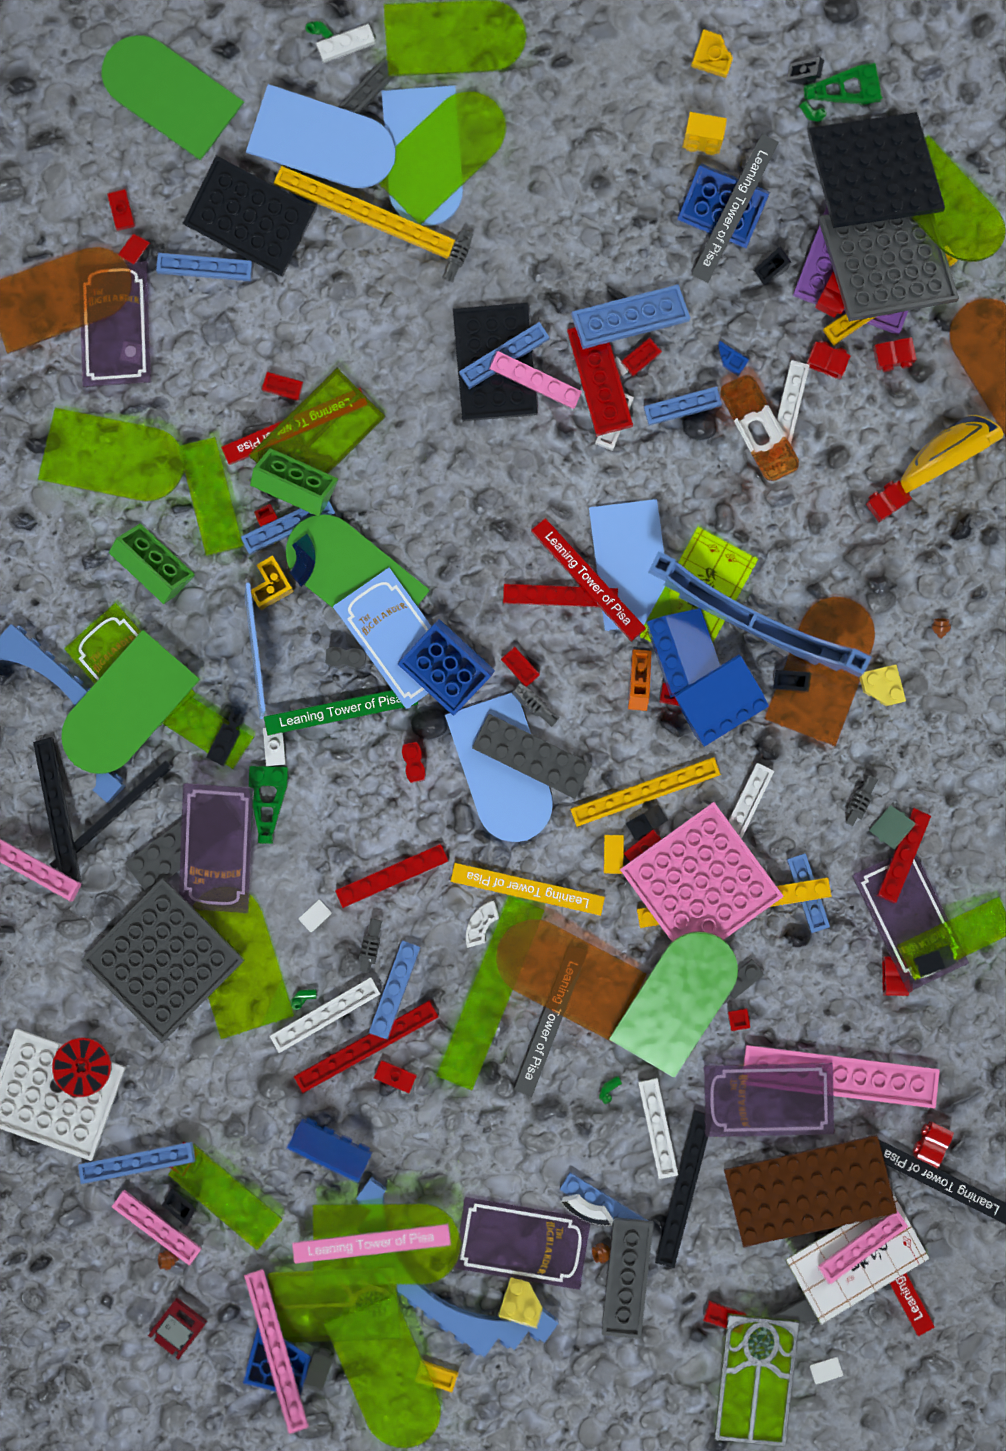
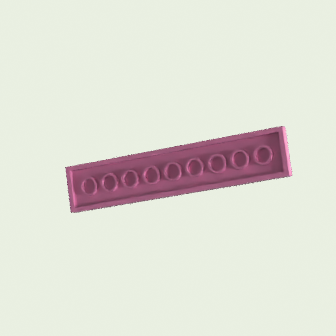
(862, 1077)

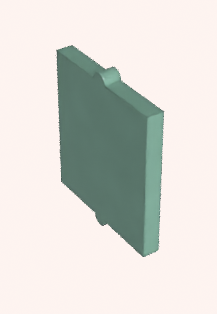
(892, 827)

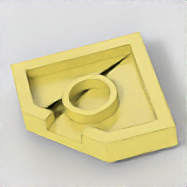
(883, 685)
(521, 1304)

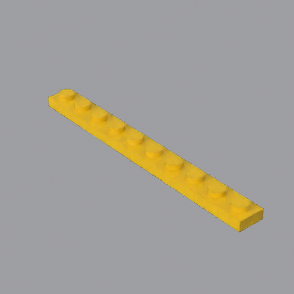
(364, 212)
(792, 893)

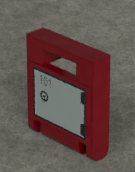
(175, 1333)

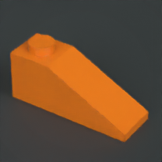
(639, 680)

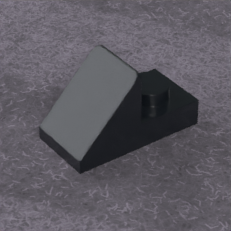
(805, 71)
(792, 681)
(646, 821)
(180, 1206)

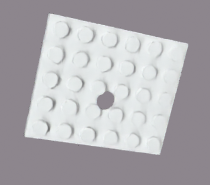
(45, 1116)

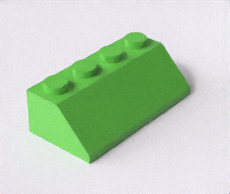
(293, 482)
(151, 563)

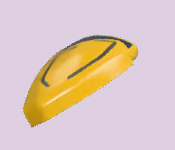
(950, 449)

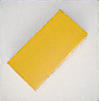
(613, 853)
(442, 1377)

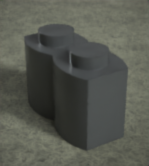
(340, 658)

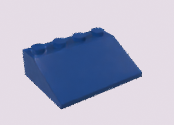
(708, 199)
(682, 648)
(446, 667)
(721, 700)
(330, 1149)

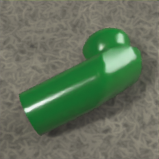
(318, 27)
(813, 115)
(301, 996)
(607, 1088)

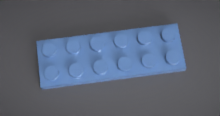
(630, 316)

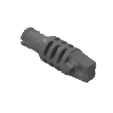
(458, 254)
(534, 704)
(861, 800)
(370, 946)

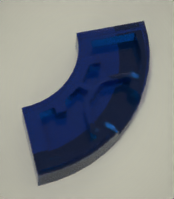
(305, 560)

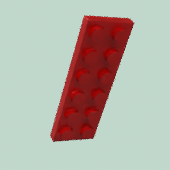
(601, 386)

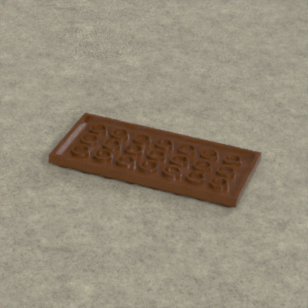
(810, 1191)

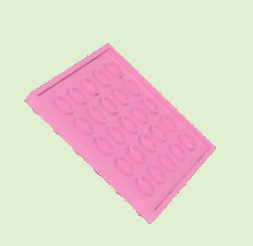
(702, 878)

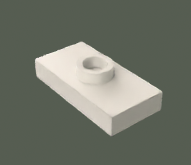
(274, 749)

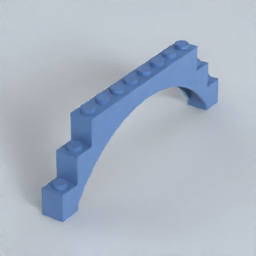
(791, 640)
(20, 649)
(474, 1329)

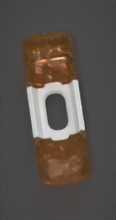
(749, 404)

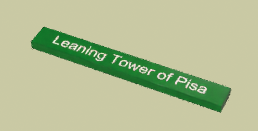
(332, 712)

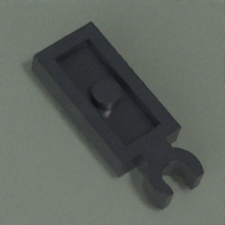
(225, 741)

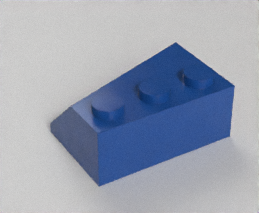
(259, 1371)

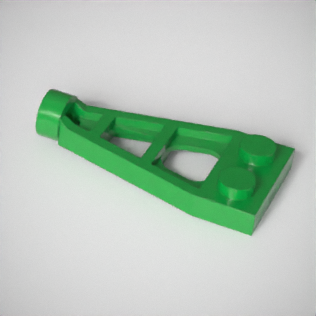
(868, 85)
(268, 776)

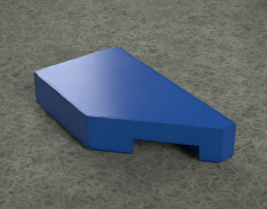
(732, 359)

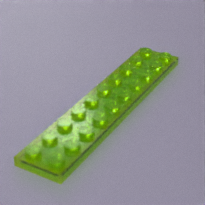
(483, 1006)

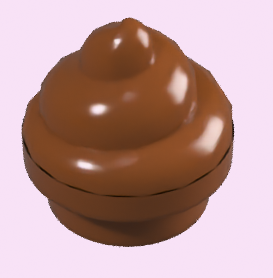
(941, 627)
(601, 1253)
(167, 1260)

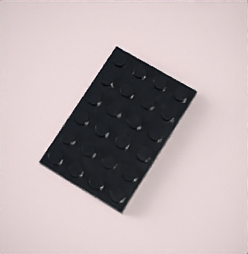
(249, 216)
(478, 333)

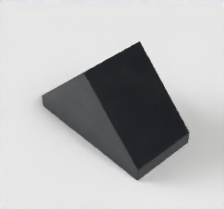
(773, 266)
(934, 961)

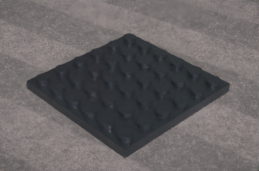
(875, 170)

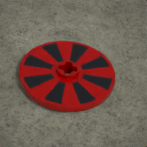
(66, 1067)

